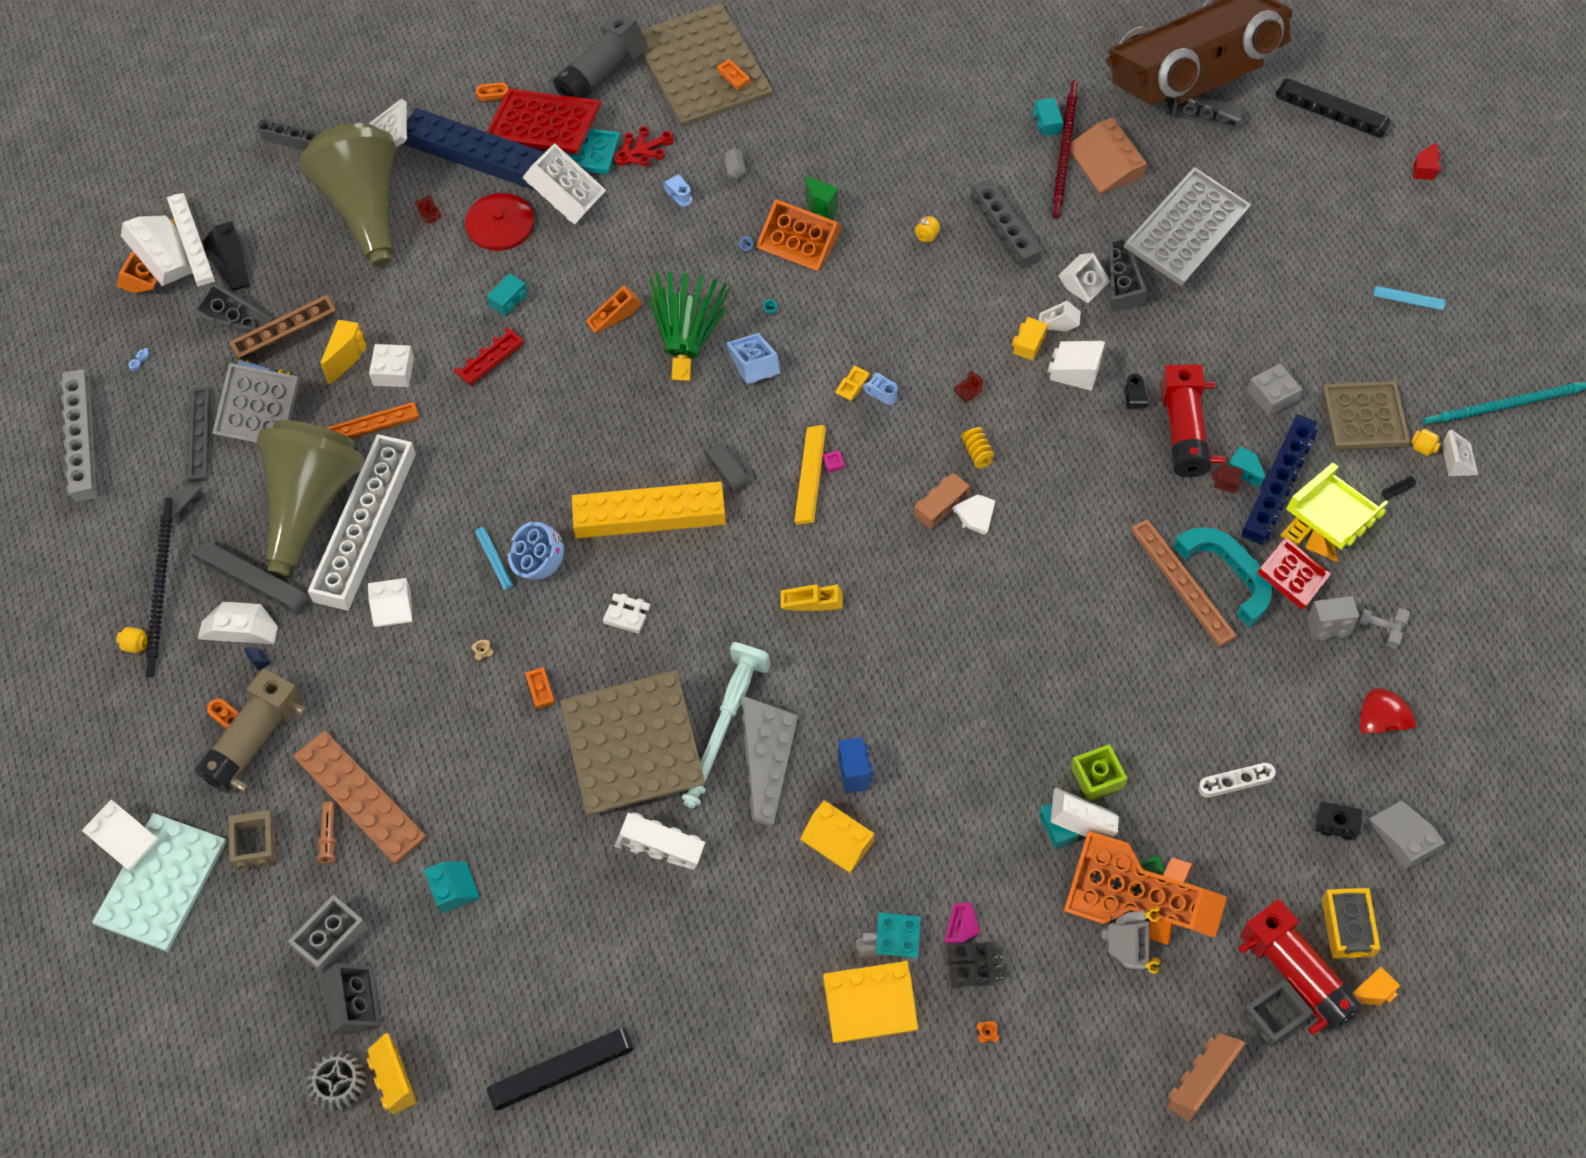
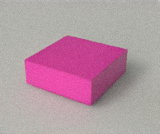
(833, 461)

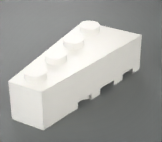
(659, 841)

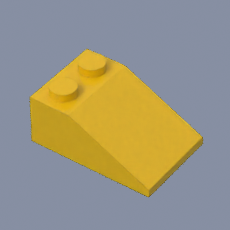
(342, 350)

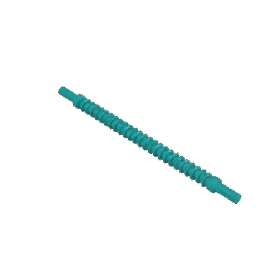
(1445, 416)

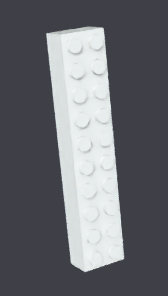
(362, 523)

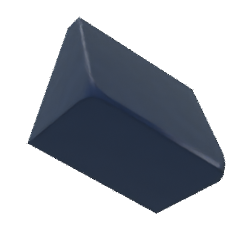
(257, 657)

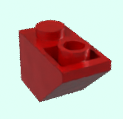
(1426, 163)

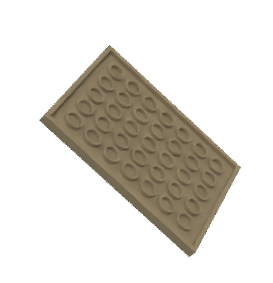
(685, 63)

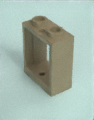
(249, 821)

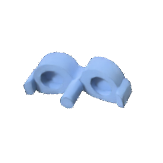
(141, 356)

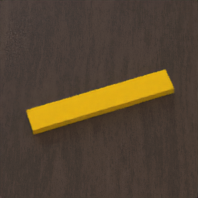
(810, 475)

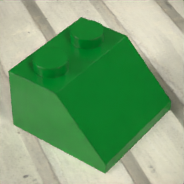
(821, 198)

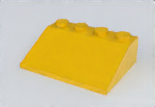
(870, 1002)

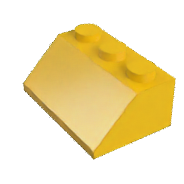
(837, 836)
(390, 1075)

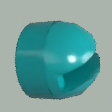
(770, 303)

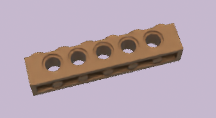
(282, 327)

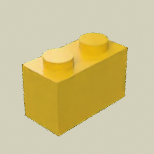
(1029, 338)

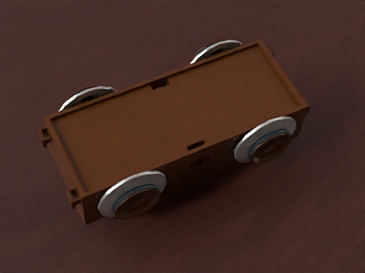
(1199, 49)

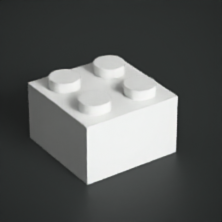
(391, 365)

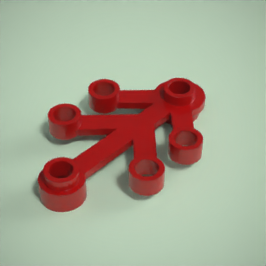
(625, 155)

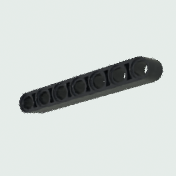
(1333, 107)
(559, 1069)

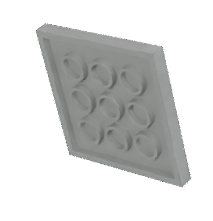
(253, 401)

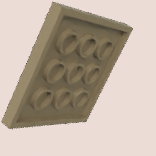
(1365, 415)

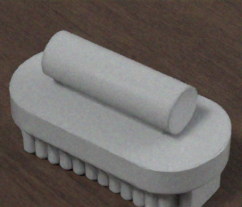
(734, 164)
(867, 945)

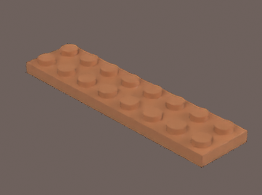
(360, 797)

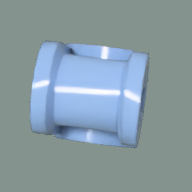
(678, 190)
(882, 389)

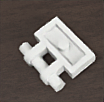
(625, 618)

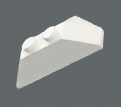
(239, 624)

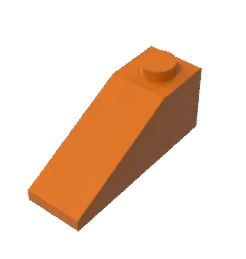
(614, 310)

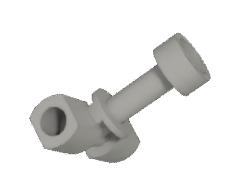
(1392, 627)

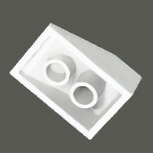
(120, 835)

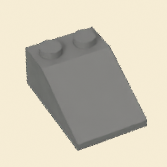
(1407, 834)

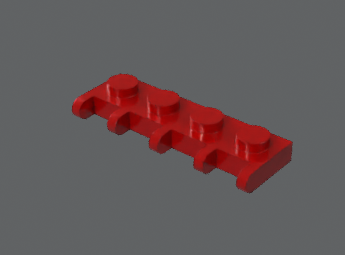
(490, 357)

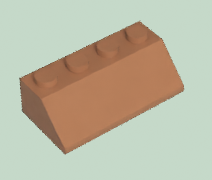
(1205, 1075)

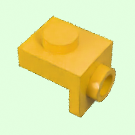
(681, 368)

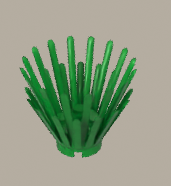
(677, 326)

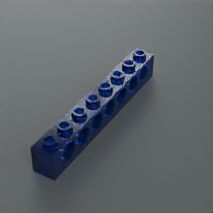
(1258, 532)

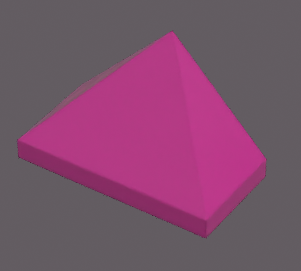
(962, 924)

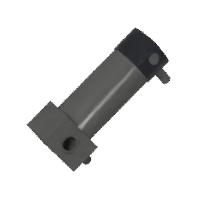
(620, 40)

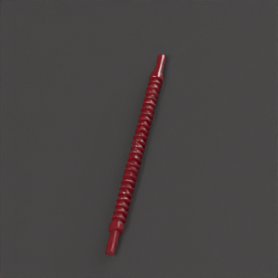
(1065, 149)

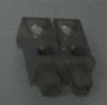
(974, 964)

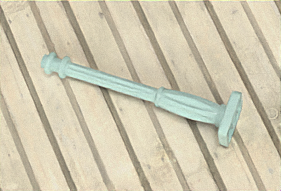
(748, 660)

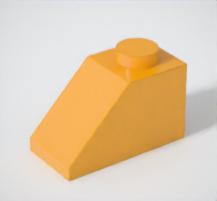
(1377, 989)

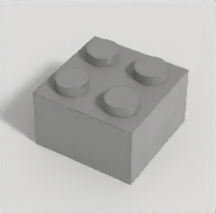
(1274, 389)
(1332, 618)

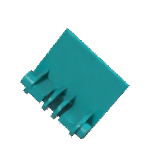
(898, 935)

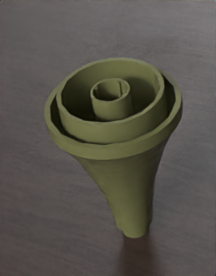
(354, 173)
(303, 476)

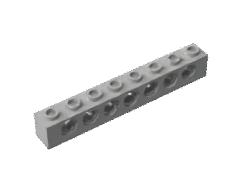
(79, 435)

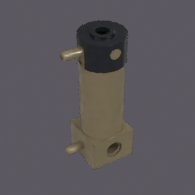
(270, 703)

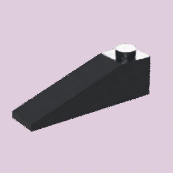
(225, 252)

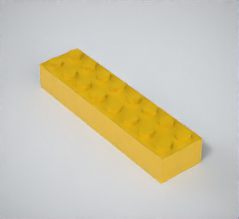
(648, 509)

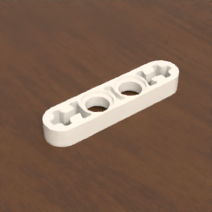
(1235, 777)

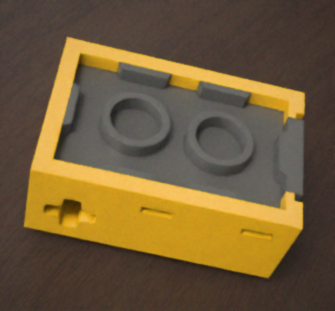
(1350, 923)

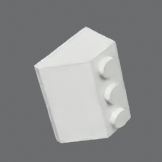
(1081, 815)

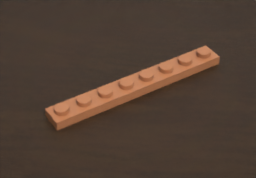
(1183, 583)

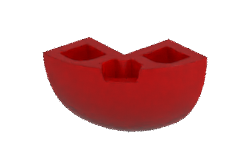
(1385, 712)

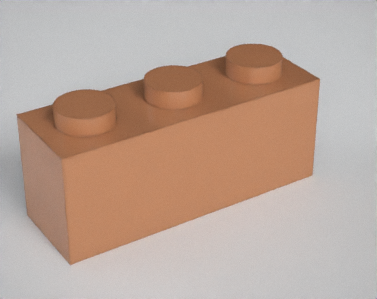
(941, 500)

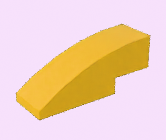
(812, 598)

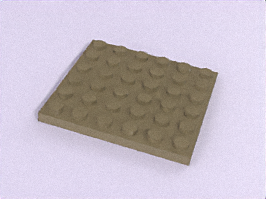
(632, 743)

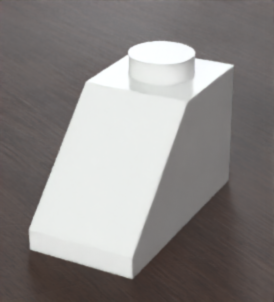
(1061, 317)

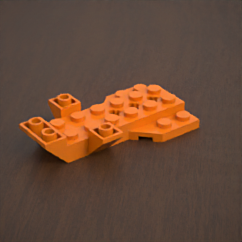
(1178, 901)

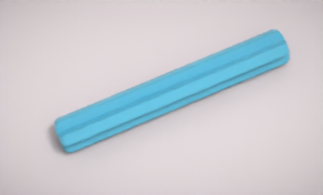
(1408, 297)
(494, 558)

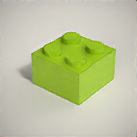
(1098, 773)

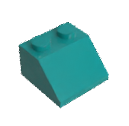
(451, 885)

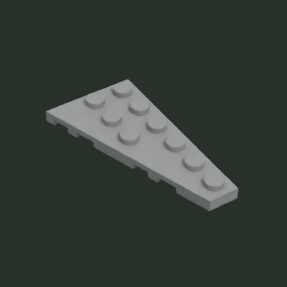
(767, 749)

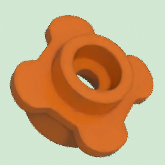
(983, 1027)

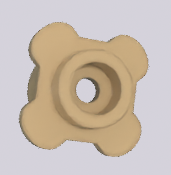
(482, 644)

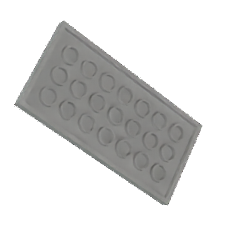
(1187, 226)

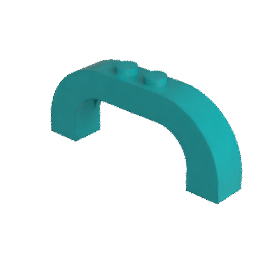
(1238, 559)

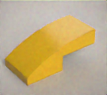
(853, 383)

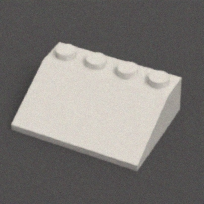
(564, 183)
(157, 246)

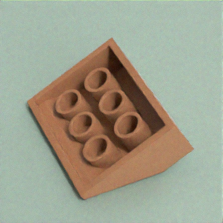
(1108, 156)

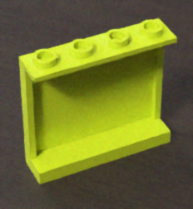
(1335, 508)

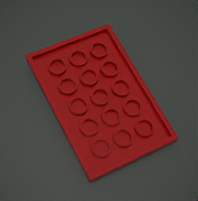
(544, 119)

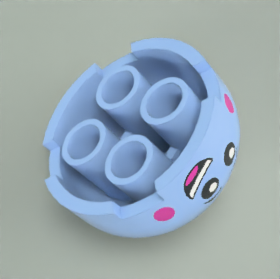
(536, 551)

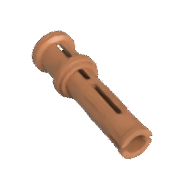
(327, 840)

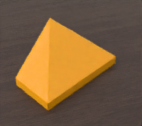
(1322, 546)

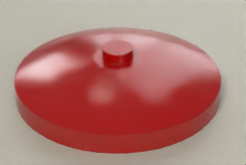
(499, 221)

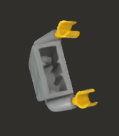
(1130, 940)

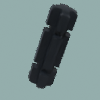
(1398, 487)

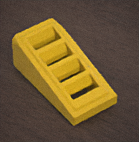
(1301, 536)

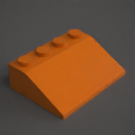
(798, 235)

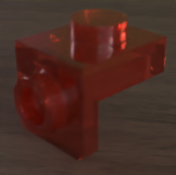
(427, 210)
(970, 387)

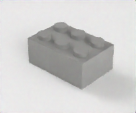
(328, 934)

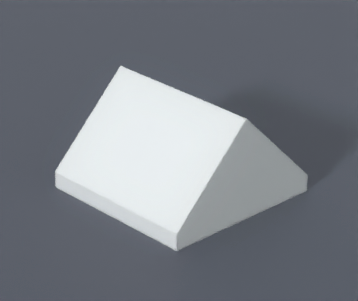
(1458, 455)

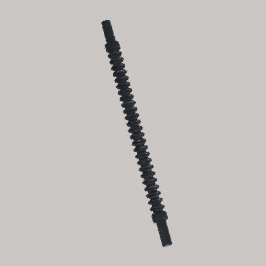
(152, 653)

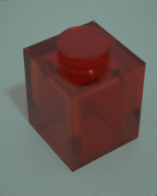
(1227, 478)

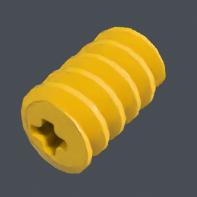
(978, 447)

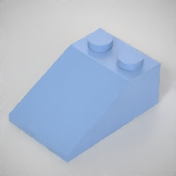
(753, 358)

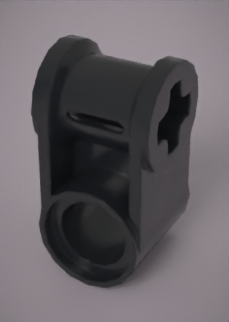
(1135, 392)

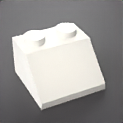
(1084, 277)
(390, 602)

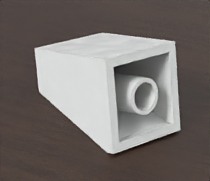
(1077, 363)

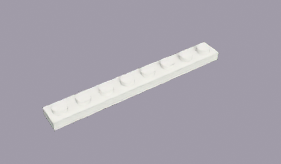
(190, 239)

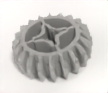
(336, 1064)

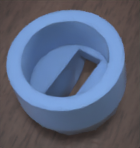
(744, 246)

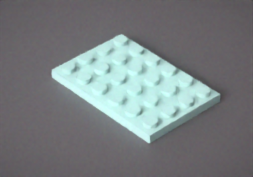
(162, 886)

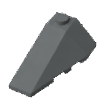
(227, 309)

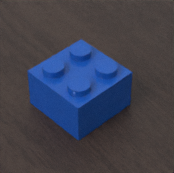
(854, 765)

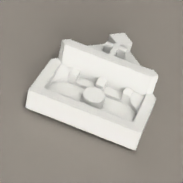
(975, 513)

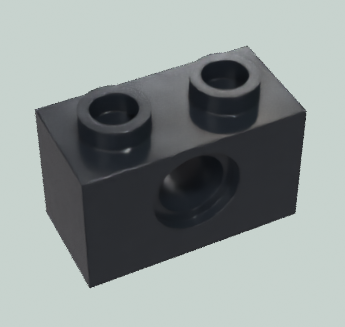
(1348, 816)

